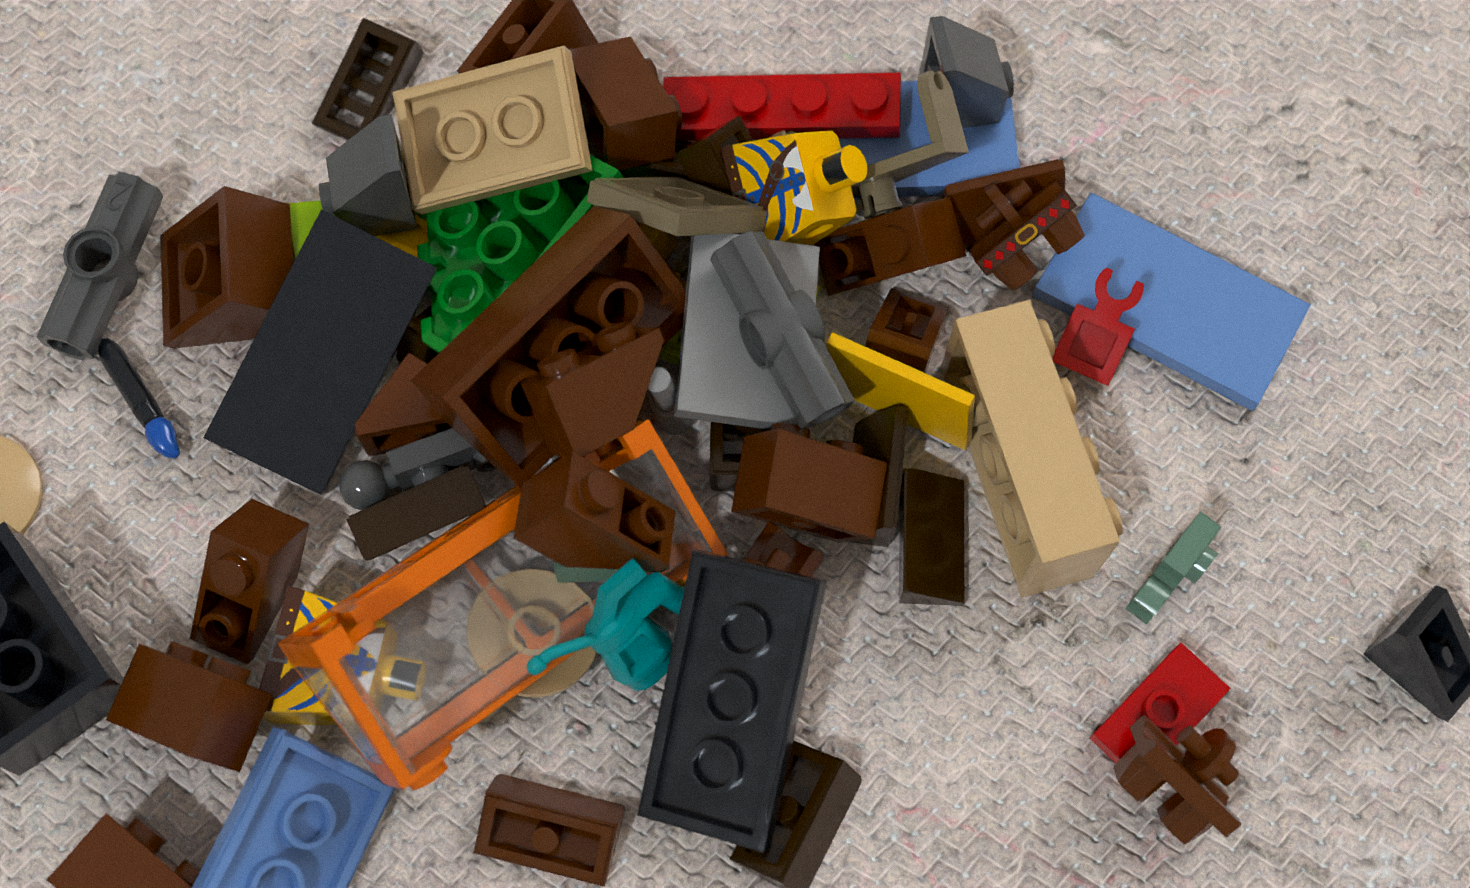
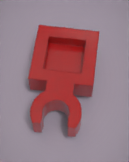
(1096, 337)

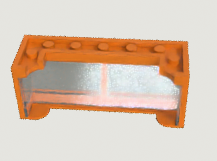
(461, 617)

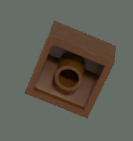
(223, 268)

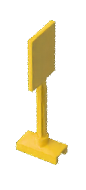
(880, 380)

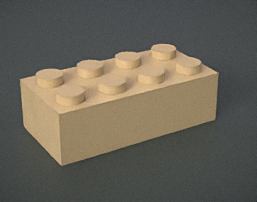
(1030, 449)

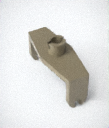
(947, 139)

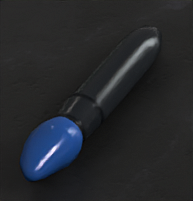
(158, 429)

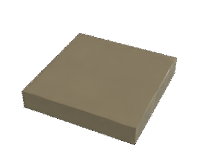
(677, 205)

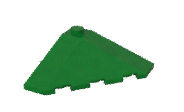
(492, 243)

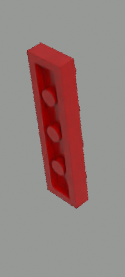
(841, 103)

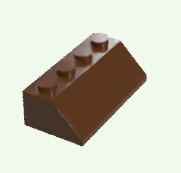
(583, 283)

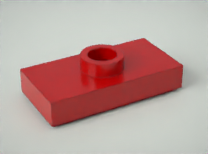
(1171, 696)

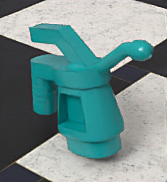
(619, 630)

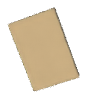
(492, 130)

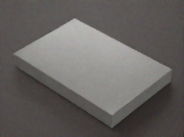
(714, 370)

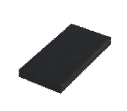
(321, 352)
(731, 699)

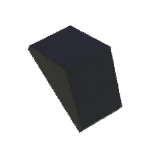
(1427, 653)

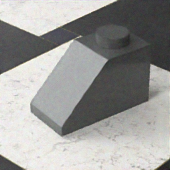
(971, 67)
(370, 181)

